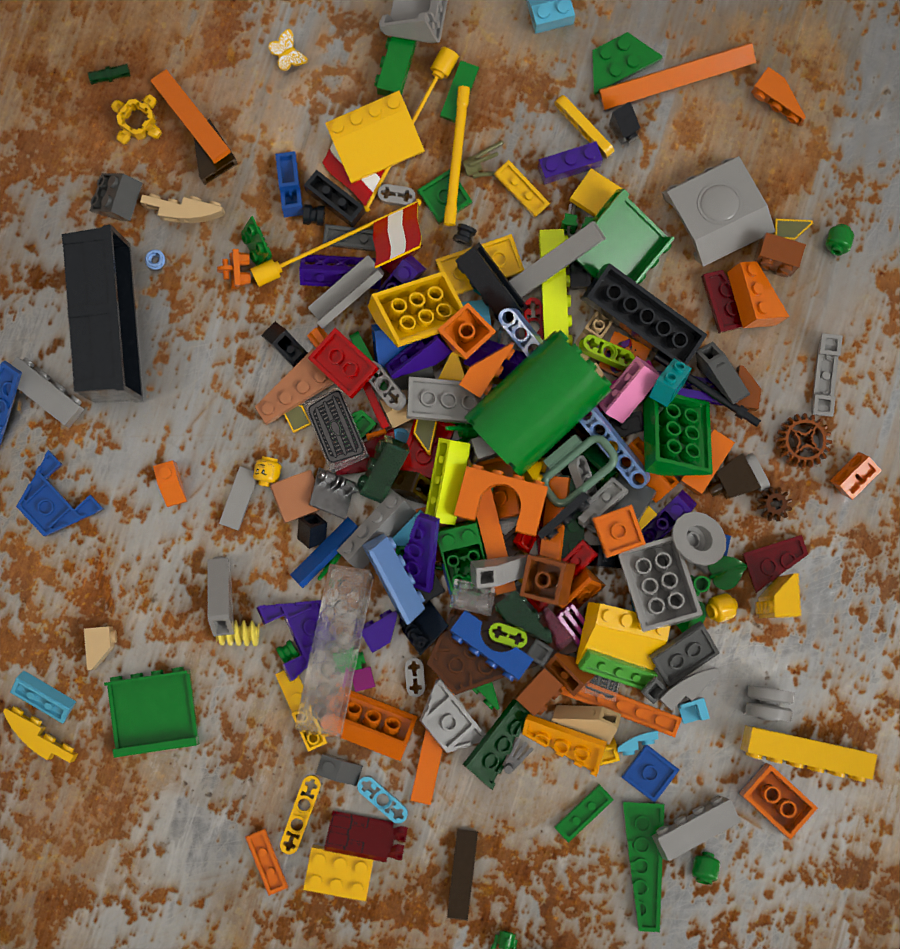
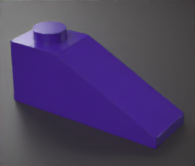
(418, 356)

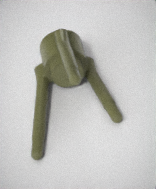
(473, 163)

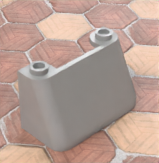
(415, 20)

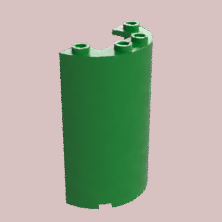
(538, 402)

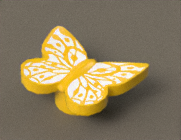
(286, 52)

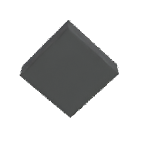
(539, 652)

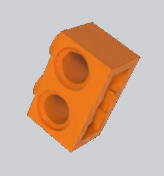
(855, 475)

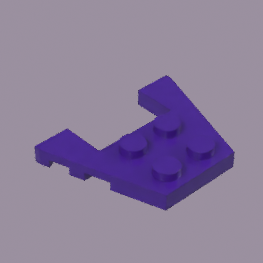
(302, 623)

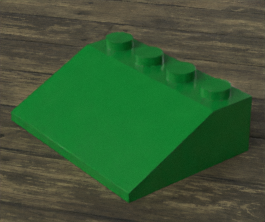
(677, 437)

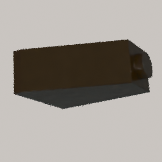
(207, 169)

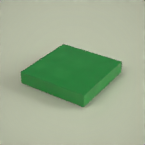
(435, 196)

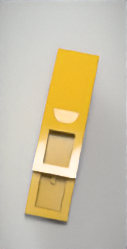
(293, 693)
(31, 733)

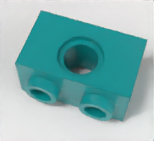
(670, 382)

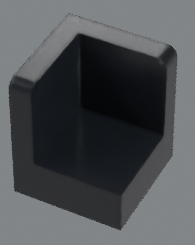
(311, 530)

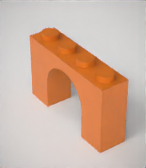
(478, 481)

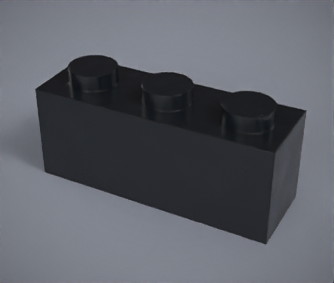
(334, 198)

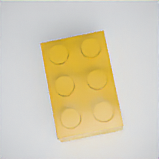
(338, 874)

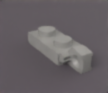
(603, 501)

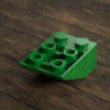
(458, 547)

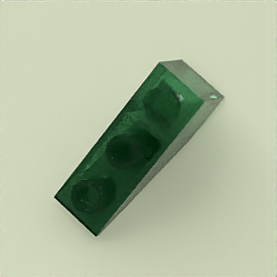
(518, 615)

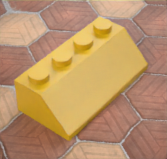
(780, 598)

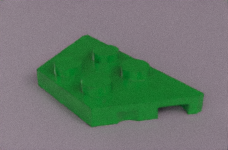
(620, 60)

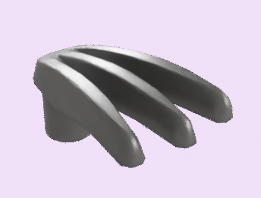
(512, 762)

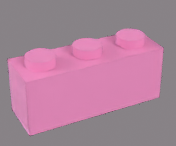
(629, 390)

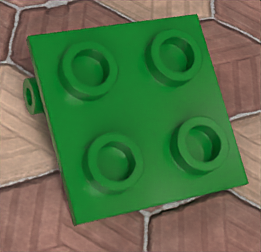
(255, 242)

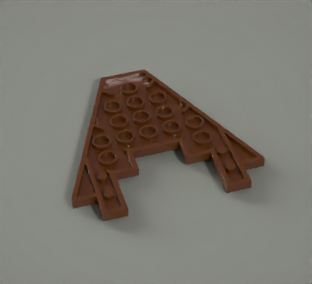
(465, 671)

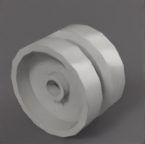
(769, 704)

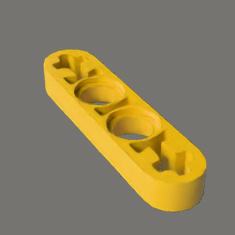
(583, 125)
(303, 815)

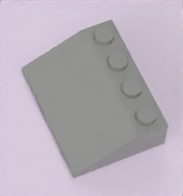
(659, 585)

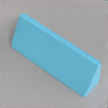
(42, 696)

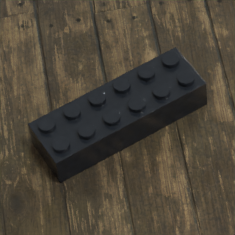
(643, 315)

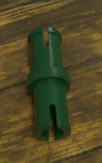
(109, 74)

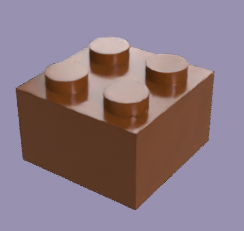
(779, 254)
(547, 579)
(539, 691)

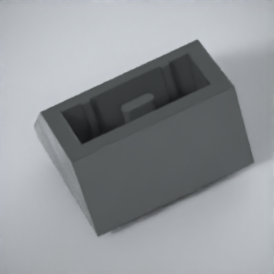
(116, 196)

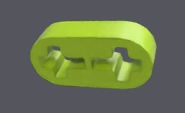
(509, 631)

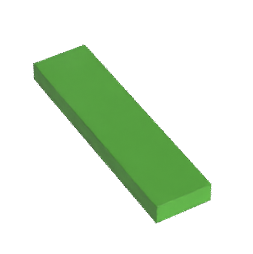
(616, 669)

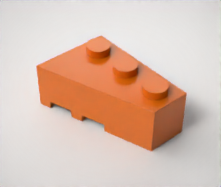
(755, 296)

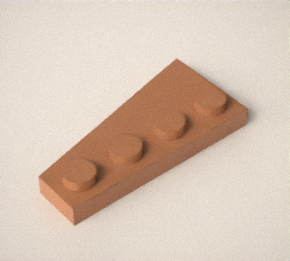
(295, 388)

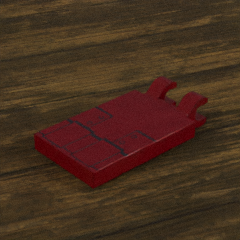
(364, 837)

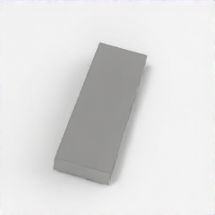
(238, 499)

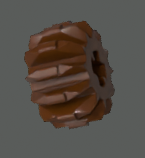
(777, 497)

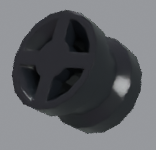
(464, 235)

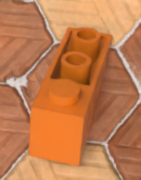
(776, 92)
(481, 373)

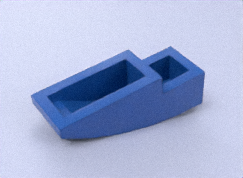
(289, 184)

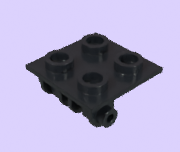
(424, 628)

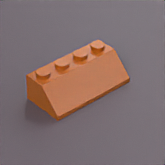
(377, 726)

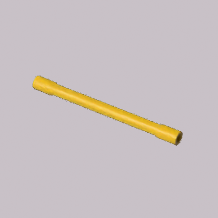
(451, 207)

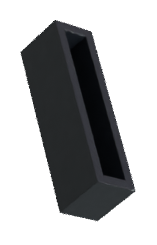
(490, 281)

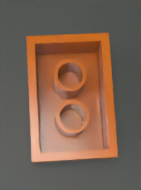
(778, 800)

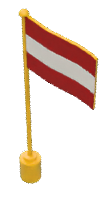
(368, 187)
(392, 237)

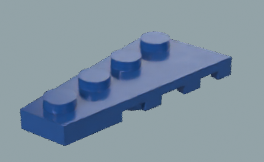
(9, 383)

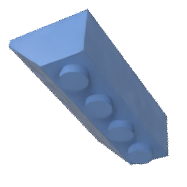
(394, 577)

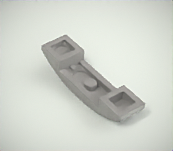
(825, 375)

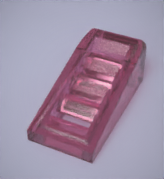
(560, 633)

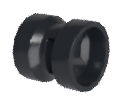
(316, 215)

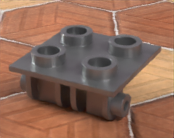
(332, 493)

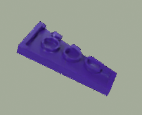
(421, 551)

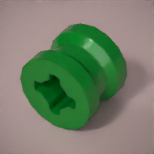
(288, 652)

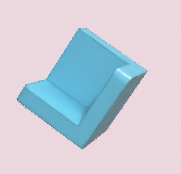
(693, 710)

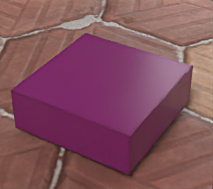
(363, 679)

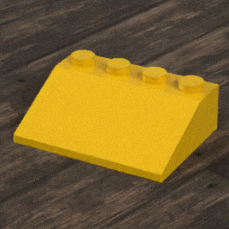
(375, 137)
(415, 308)
(619, 635)

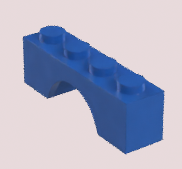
(468, 630)

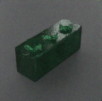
(383, 468)

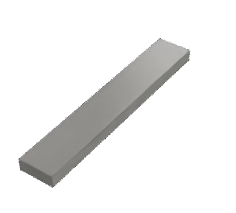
(557, 259)

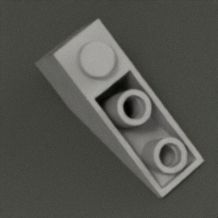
(497, 570)

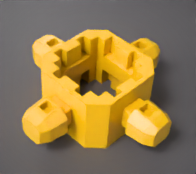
(124, 111)

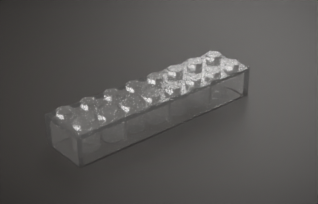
(334, 651)

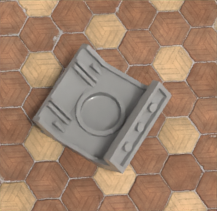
(720, 210)

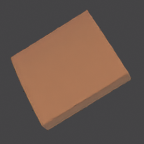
(294, 495)

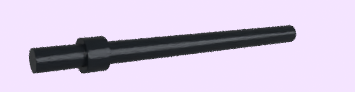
(741, 411)

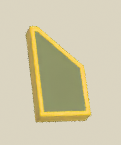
(791, 228)
(298, 418)
(425, 433)

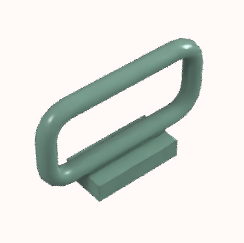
(566, 454)

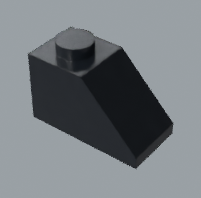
(625, 123)
(284, 344)

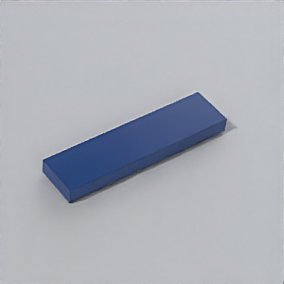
(323, 553)

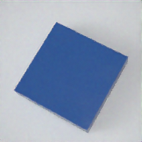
(650, 773)

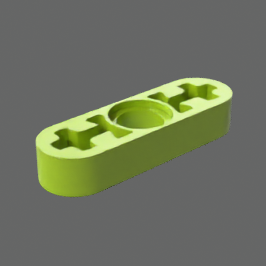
(597, 353)

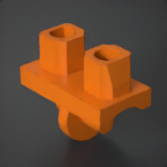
(236, 260)

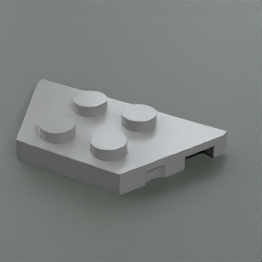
(449, 720)

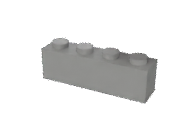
(46, 394)
(386, 519)
(695, 828)

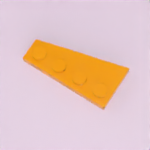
(579, 747)

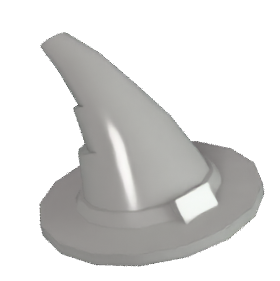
(699, 539)

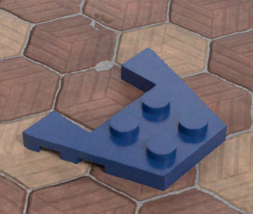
(47, 507)

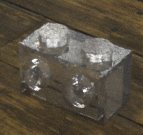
(469, 598)

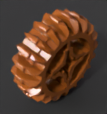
(796, 435)

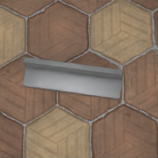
(345, 291)

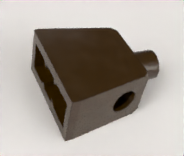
(734, 479)
(406, 484)

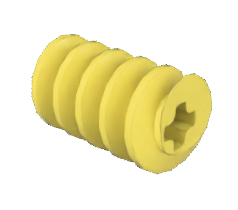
(242, 633)

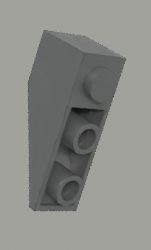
(720, 372)

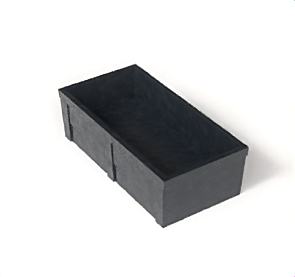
(102, 315)

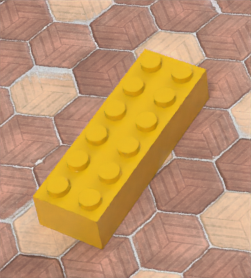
(803, 751)

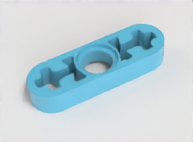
(397, 806)

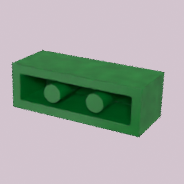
(395, 65)

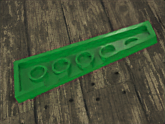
(645, 861)

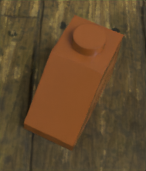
(568, 673)

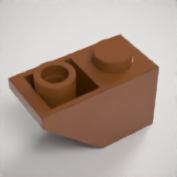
(752, 401)

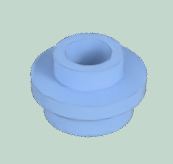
(149, 257)

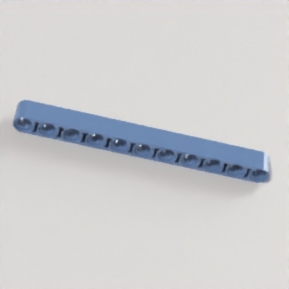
(597, 417)

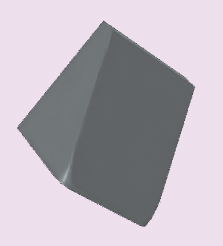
(653, 690)

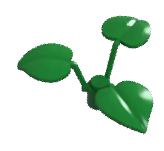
(725, 575)

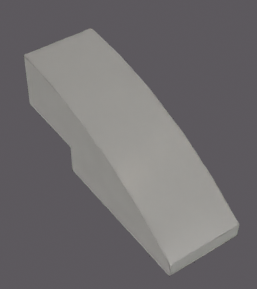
(687, 687)

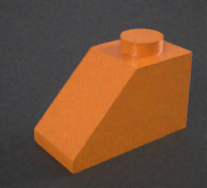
(170, 483)

